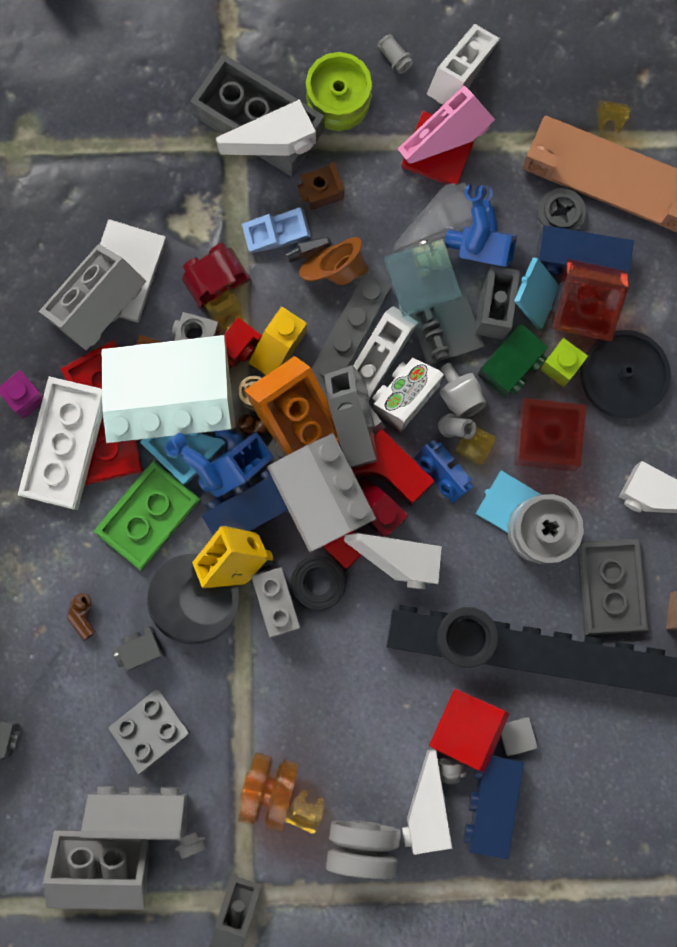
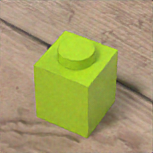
(563, 362)

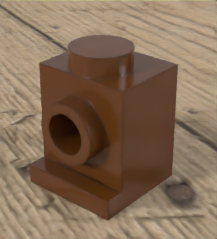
(329, 193)

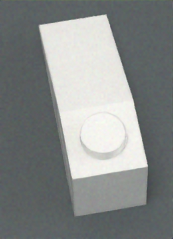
(462, 64)
(276, 134)
(384, 347)
(650, 490)
(400, 559)
(427, 814)

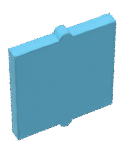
(537, 293)
(502, 499)

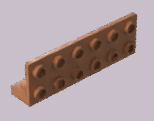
(604, 172)

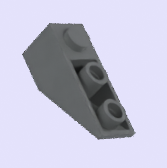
(351, 415)

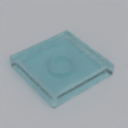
(422, 277)

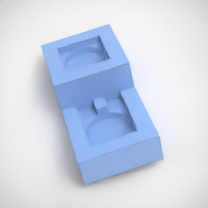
(276, 231)

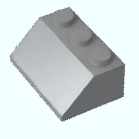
(93, 296)
(321, 492)
(135, 814)
(96, 872)

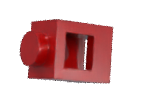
(240, 342)

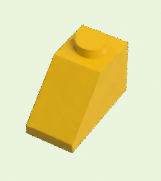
(278, 341)

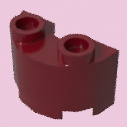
(214, 274)

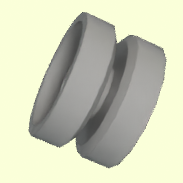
(563, 527)
(363, 851)

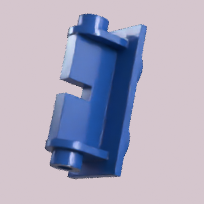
(434, 460)

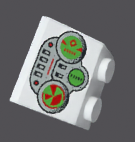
(407, 393)

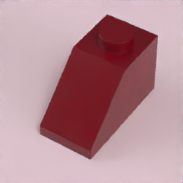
(387, 513)

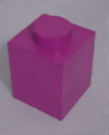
(21, 394)

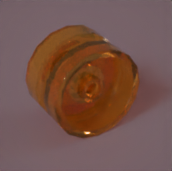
(267, 791)

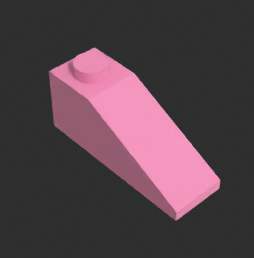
(451, 126)

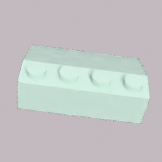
(166, 389)

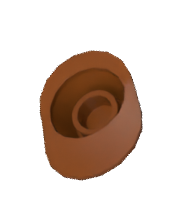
(336, 263)

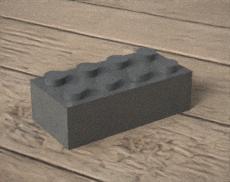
(238, 96)

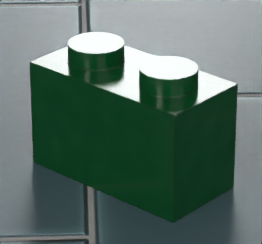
(513, 360)

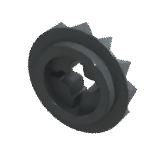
(566, 200)

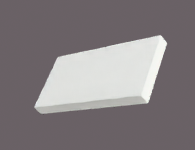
(62, 443)

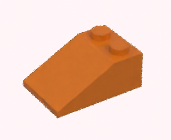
(292, 406)

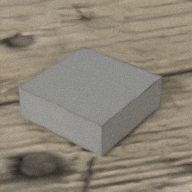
(518, 737)

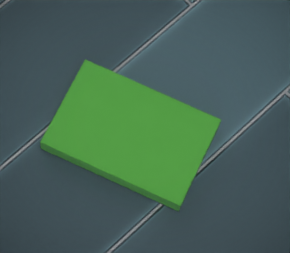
(147, 515)

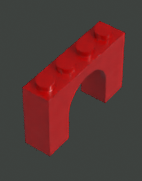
(399, 472)

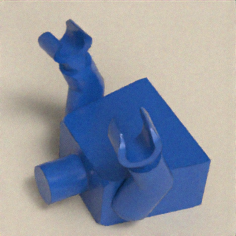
(482, 240)
(228, 469)

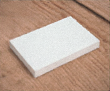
(142, 252)

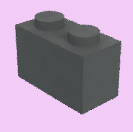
(497, 302)

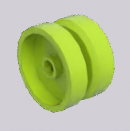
(339, 90)

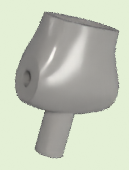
(462, 393)

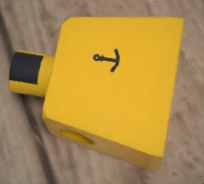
(231, 558)

